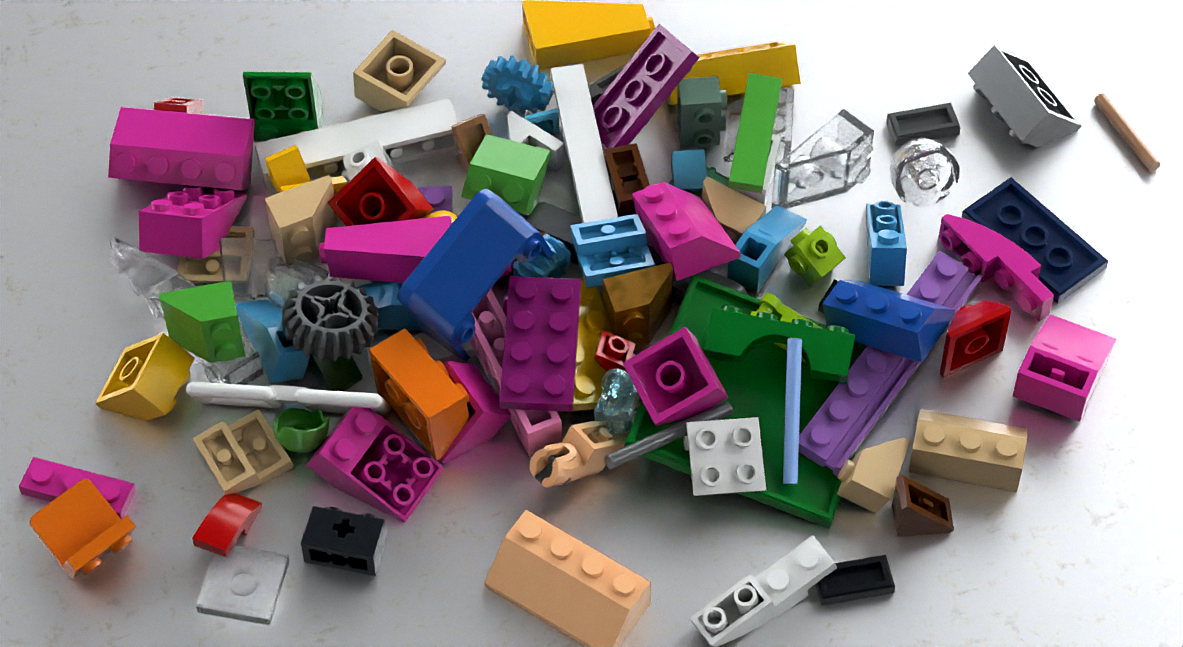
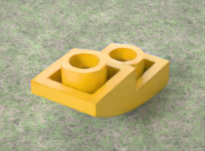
(286, 168)

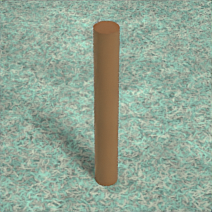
(1127, 132)

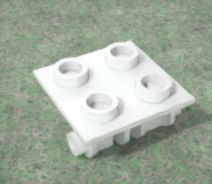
(725, 456)

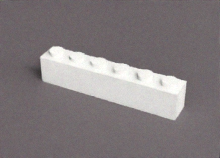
(403, 133)

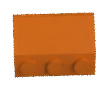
(419, 391)

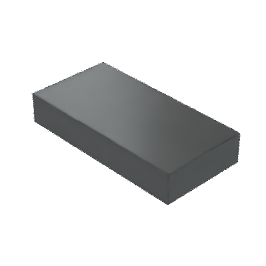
(923, 122)

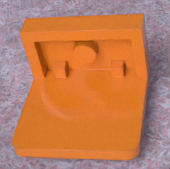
(81, 528)

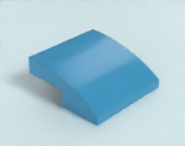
(611, 248)

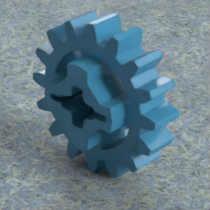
(517, 85)

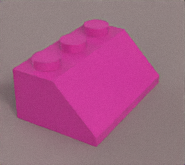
(683, 230)

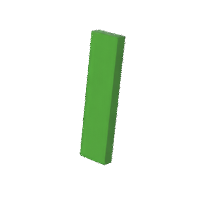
(755, 133)

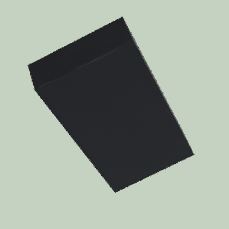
(856, 580)

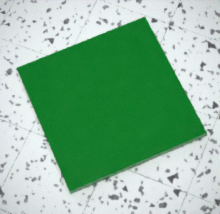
(755, 390)

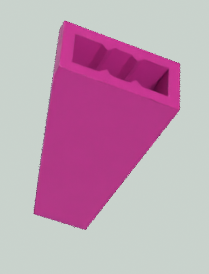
(381, 249)

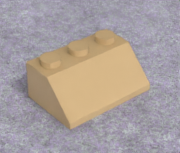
(968, 450)

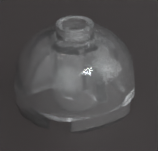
(923, 171)
(284, 277)

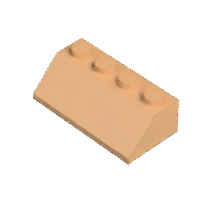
(568, 583)

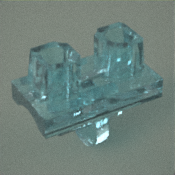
(617, 401)

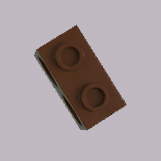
(625, 176)

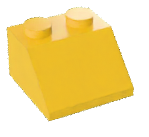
(147, 378)

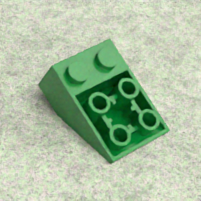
(282, 103)

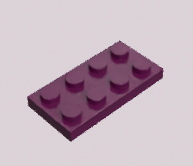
(642, 87)
(540, 344)

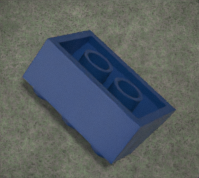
(887, 318)

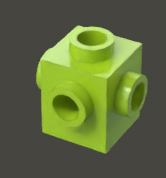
(813, 254)

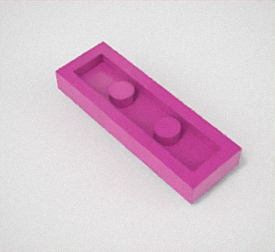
(50, 479)

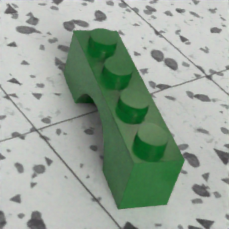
(736, 334)

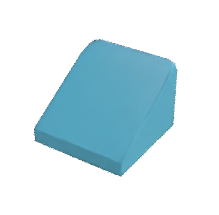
(546, 120)
(688, 169)

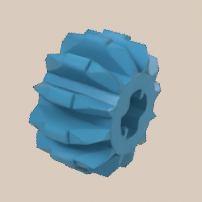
(545, 267)

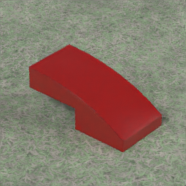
(225, 523)

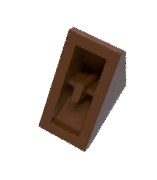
(920, 509)

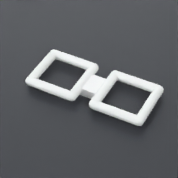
(277, 396)

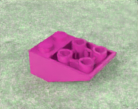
(189, 221)
(1063, 367)
(375, 463)

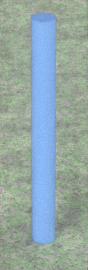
(792, 411)

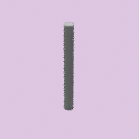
(665, 436)

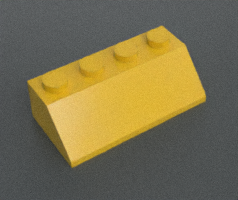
(735, 64)

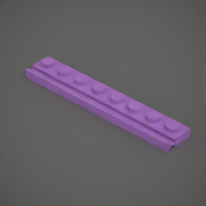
(878, 375)

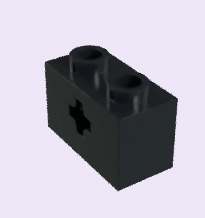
(344, 540)

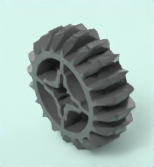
(329, 319)

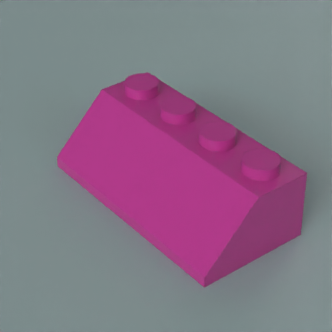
(182, 148)

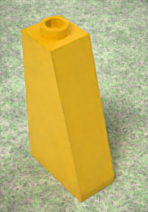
(583, 31)

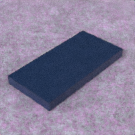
(1018, 216)

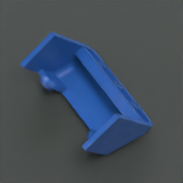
(465, 268)

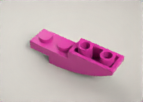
(994, 255)

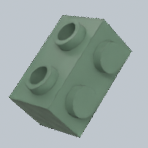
(700, 112)

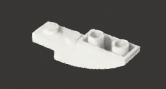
(766, 596)

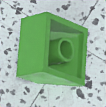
(508, 170)
(204, 321)

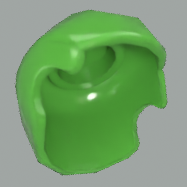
(300, 429)

